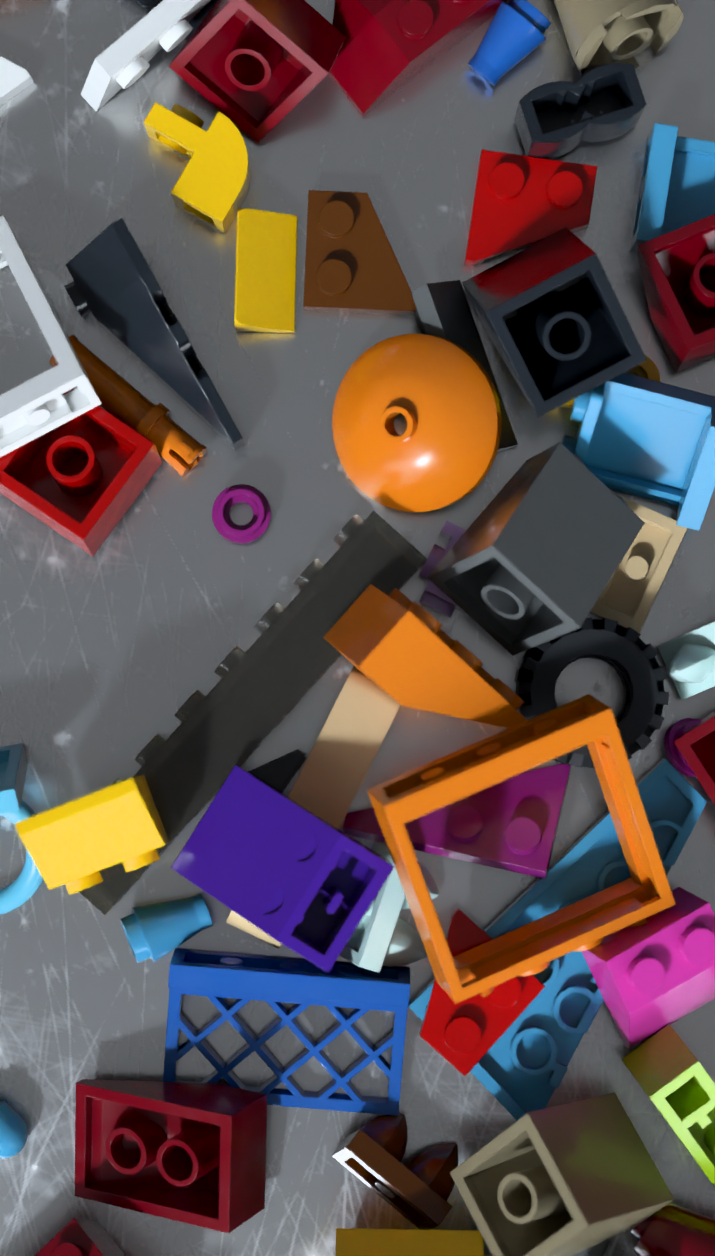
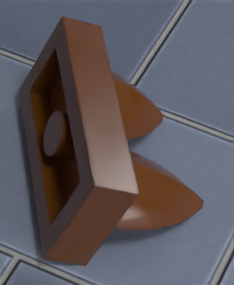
(415, 1190)

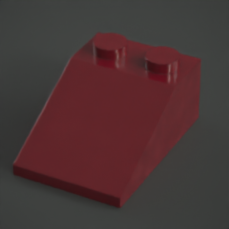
(172, 1149)

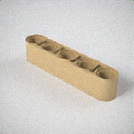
(339, 760)

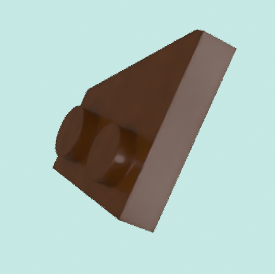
(351, 258)

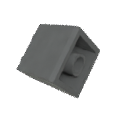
(539, 552)

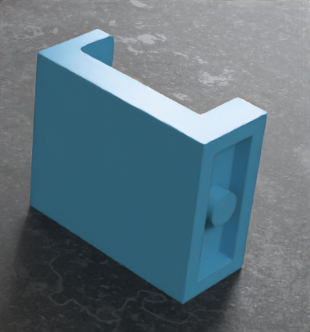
(674, 184)
(649, 442)

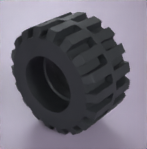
(621, 649)

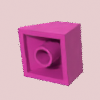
(657, 969)

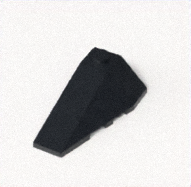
(131, 308)

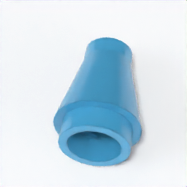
(163, 926)

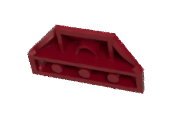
(398, 40)

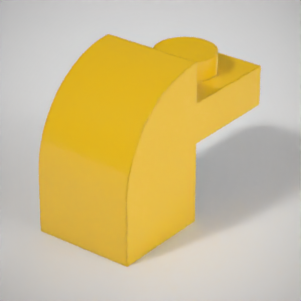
(217, 168)

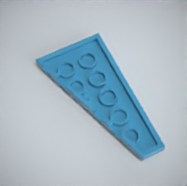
(539, 1044)

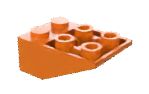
(418, 663)

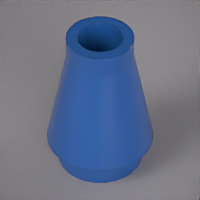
(509, 39)

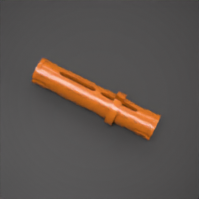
(138, 412)

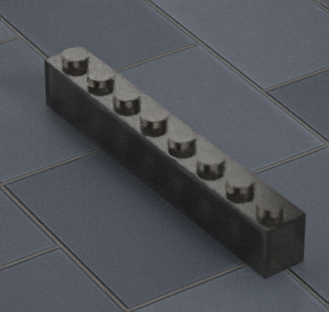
(260, 684)

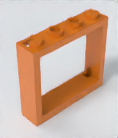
(492, 761)

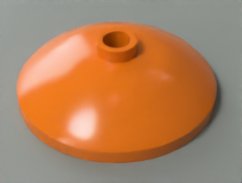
(448, 414)

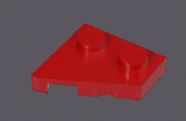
(525, 202)
(471, 1027)

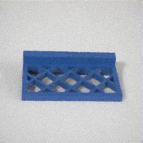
(297, 982)

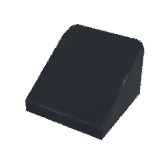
(281, 770)

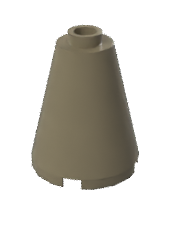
(616, 29)

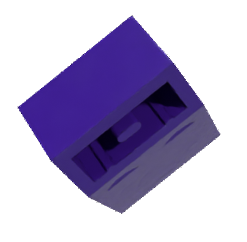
(282, 868)

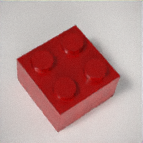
(80, 476)

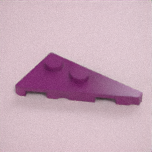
(497, 827)

